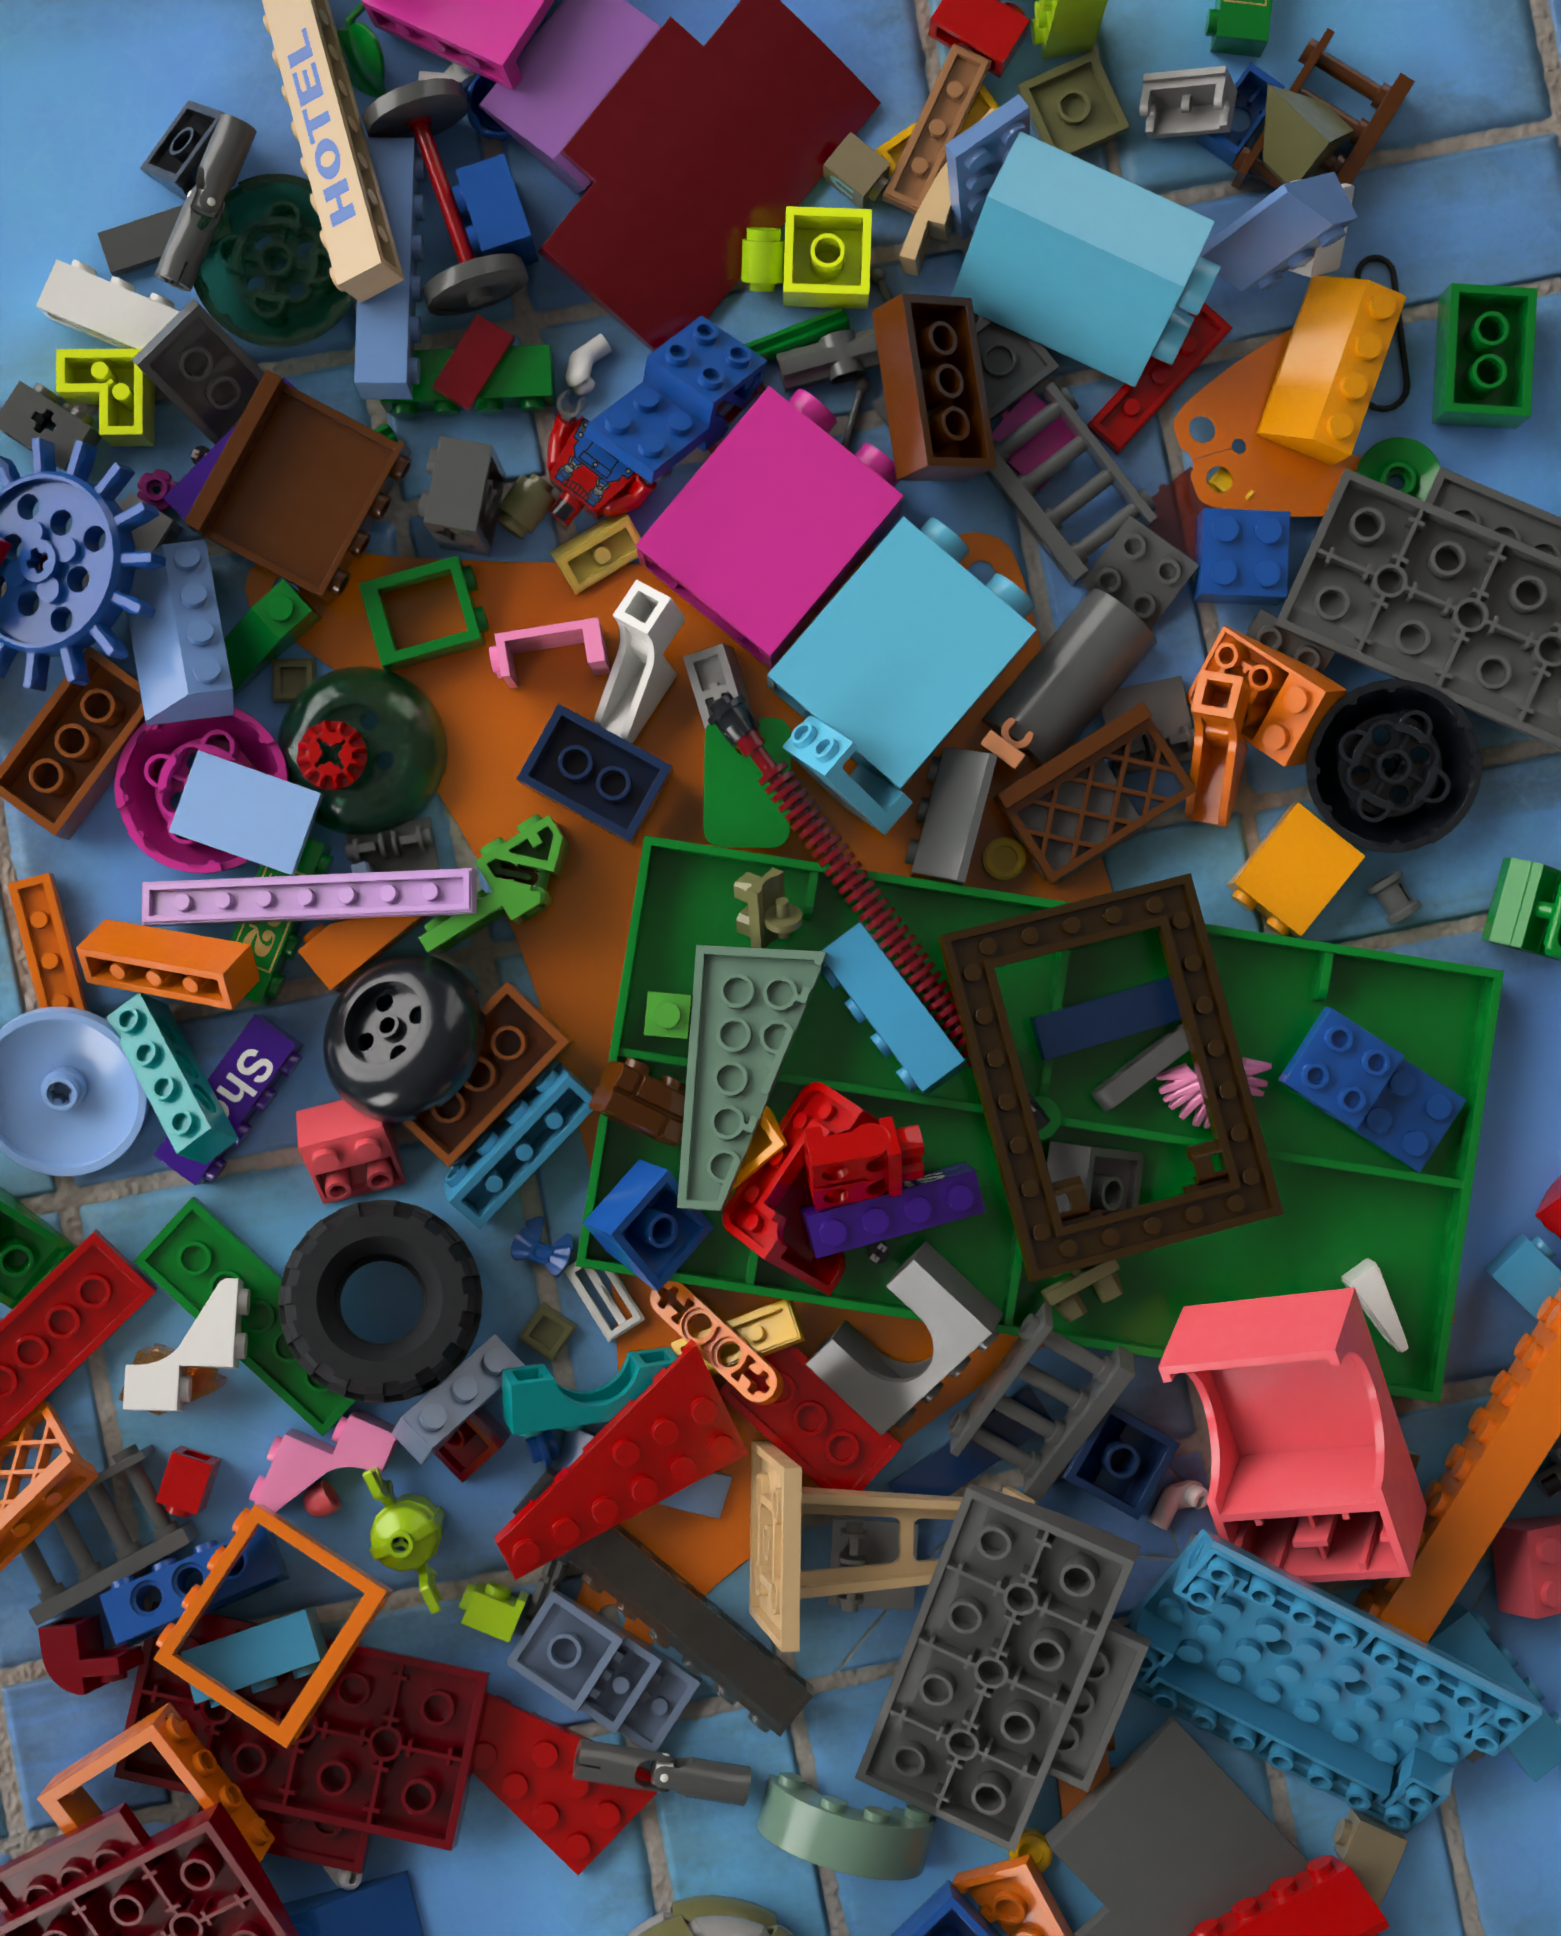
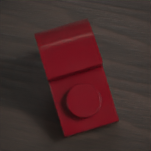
(77, 1658)

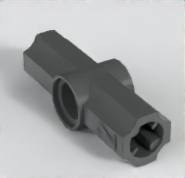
(835, 359)

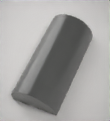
(1073, 675)

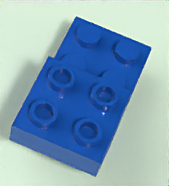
(679, 400)
(1371, 1089)

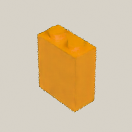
(1294, 872)

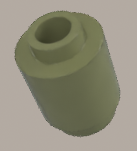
(525, 505)

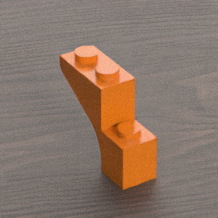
(1218, 747)

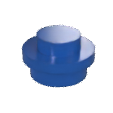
(543, 1448)

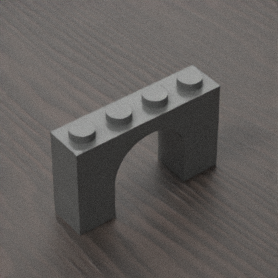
(887, 1388)

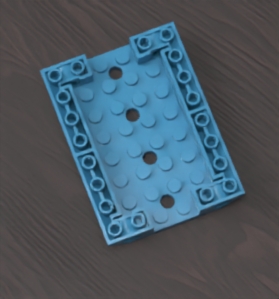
(1300, 1699)

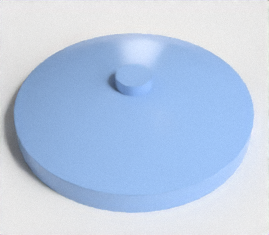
(66, 1092)

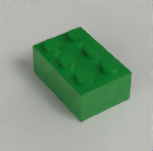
(1484, 355)

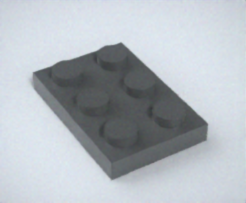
(201, 370)

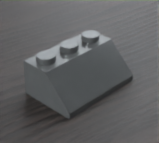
(951, 815)

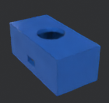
(1252, 99)

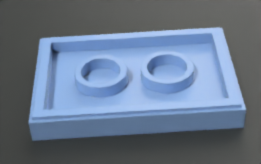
(246, 812)

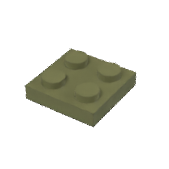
(1074, 106)

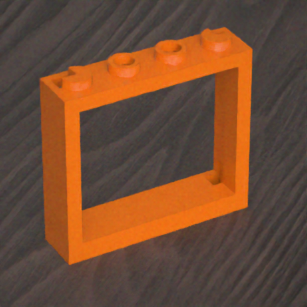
(332, 1663)
(193, 1763)

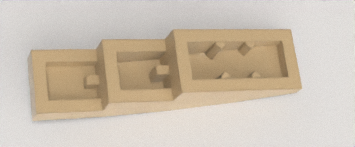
(931, 220)

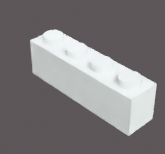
(102, 307)

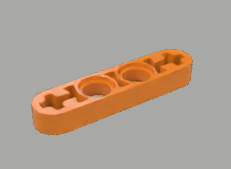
(714, 1343)

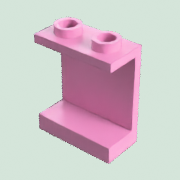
(546, 637)

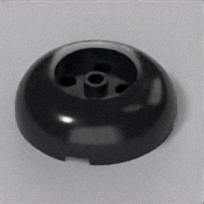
(1437, 790)
(432, 1055)

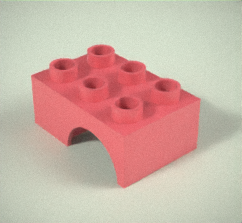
(1301, 1435)

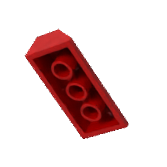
(1314, 1902)

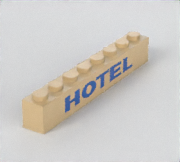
(333, 147)

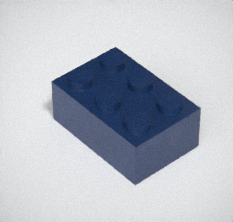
(595, 774)

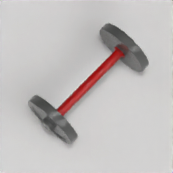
(420, 113)

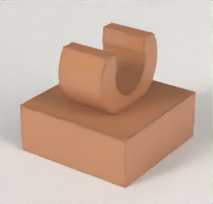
(1006, 747)

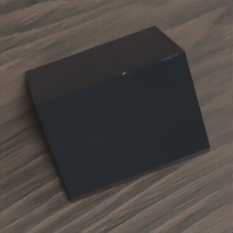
(181, 149)

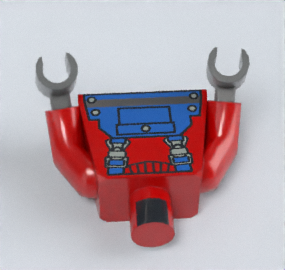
(588, 473)

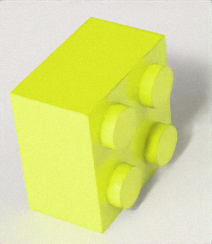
(827, 257)

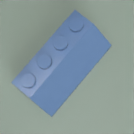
(183, 646)

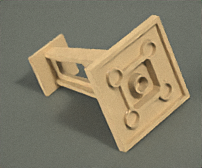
(775, 1541)

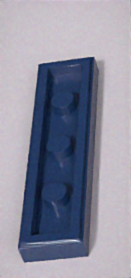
(1105, 1018)
(945, 1473)

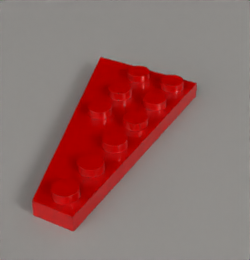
(639, 1458)
(531, 1771)

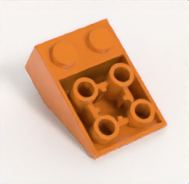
(1285, 695)

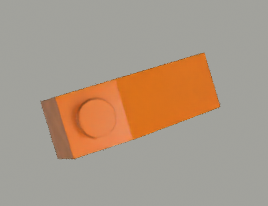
(351, 945)

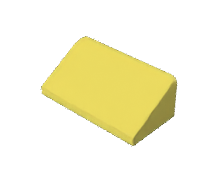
(597, 552)

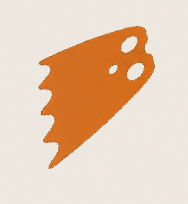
(1276, 473)

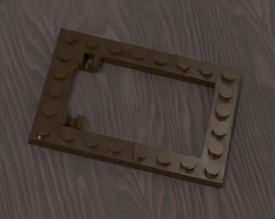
(1080, 1238)

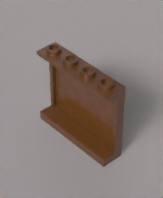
(298, 488)

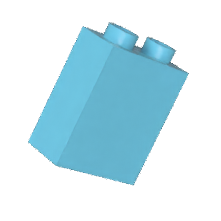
(1086, 262)
(905, 650)

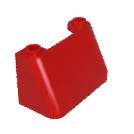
(767, 1204)

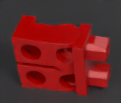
(861, 1162)

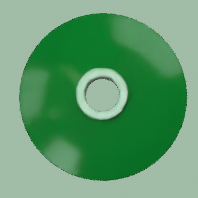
(1401, 459)

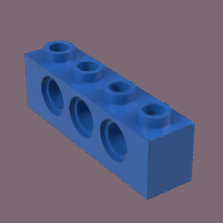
(125, 1600)

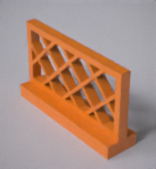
(51, 1485)

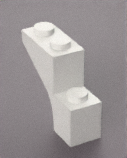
(640, 671)
(210, 1343)

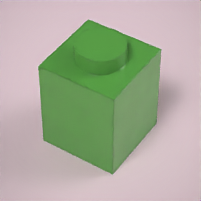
(668, 1015)

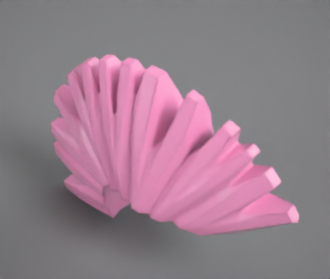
(1185, 1089)

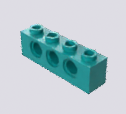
(172, 1079)

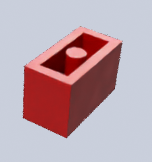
(982, 27)

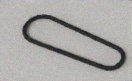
(1400, 330)

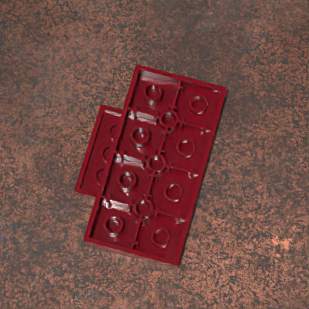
(694, 156)
(377, 1757)
(124, 1883)

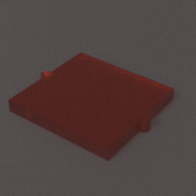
(1178, 513)

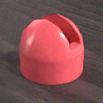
(321, 1499)

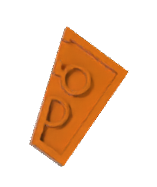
(1014, 1897)

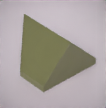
(1299, 134)

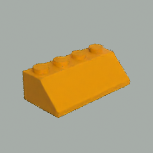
(1331, 366)

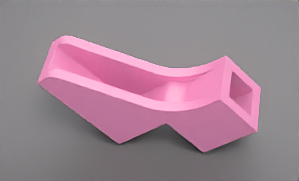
(303, 1459)

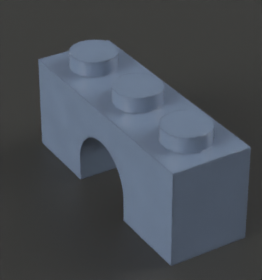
(455, 1400)

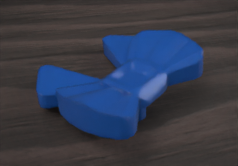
(528, 1246)

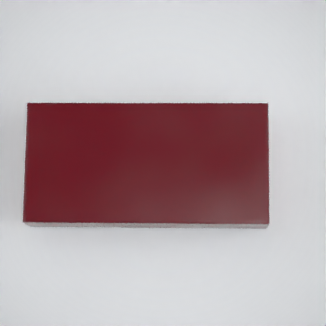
(473, 363)

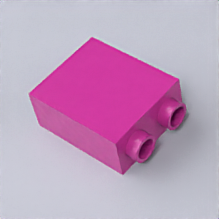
(773, 523)

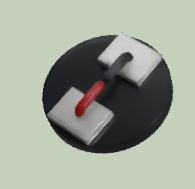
(198, 453)
(878, 1252)

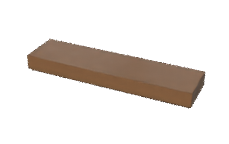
(936, 126)

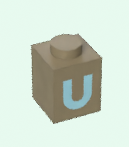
(857, 171)

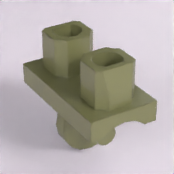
(768, 911)
(1064, 1292)

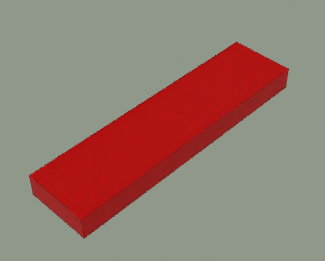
(1134, 406)

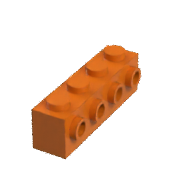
(168, 963)

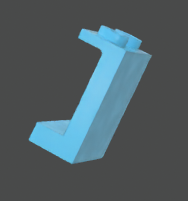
(822, 755)

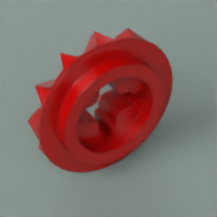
(352, 755)

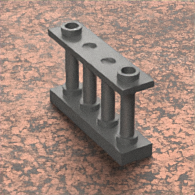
(1046, 523)
(1062, 1437)
(130, 1554)

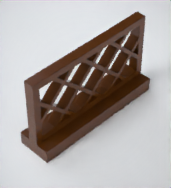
(1076, 760)

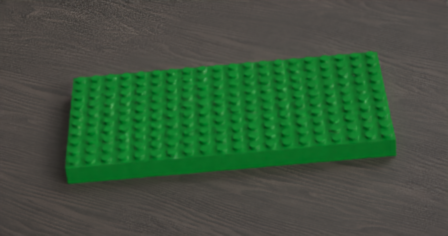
(1334, 1186)

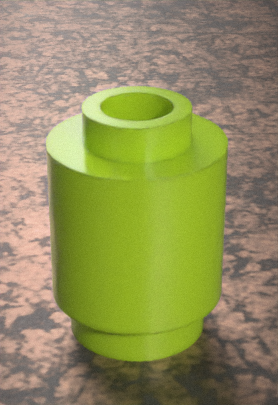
(763, 258)

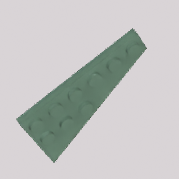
(739, 1037)

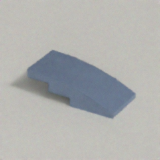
(603, 1671)

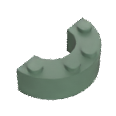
(842, 1837)

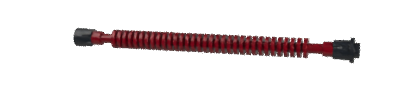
(741, 729)

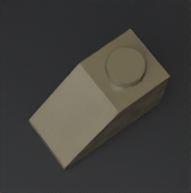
(1369, 1850)

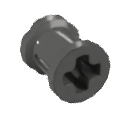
(1394, 897)

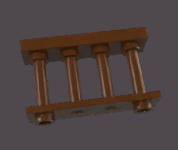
(1365, 135)

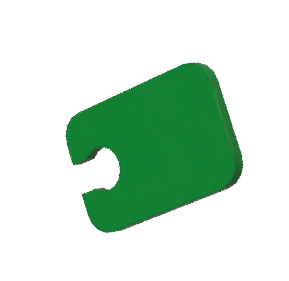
(734, 802)

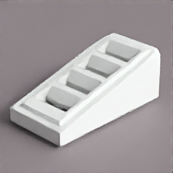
(1376, 1302)

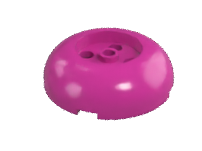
(156, 769)

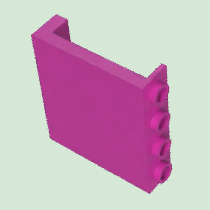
(470, 33)

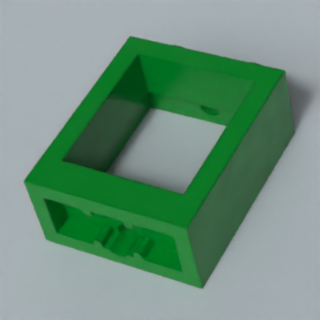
(382, 629)

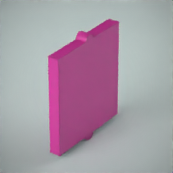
(1039, 447)

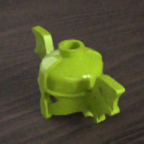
(408, 1518)

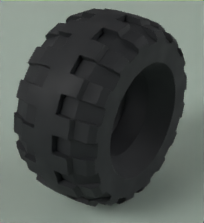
(314, 1287)

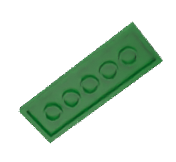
(189, 1263)

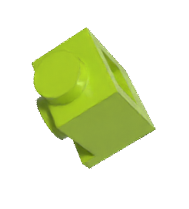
(492, 1609)

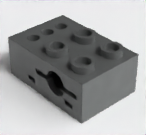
(463, 495)

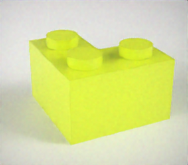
(114, 384)

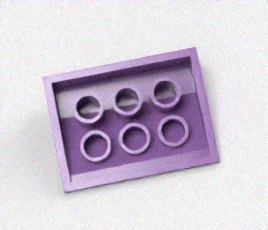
(567, 76)

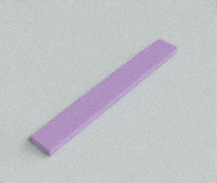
(310, 897)

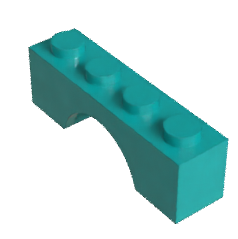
(538, 1403)

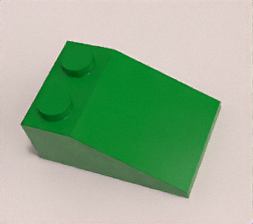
(27, 1249)

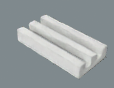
(624, 1325)

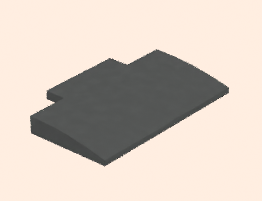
(1440, 595)
(1007, 1668)
(1169, 1841)

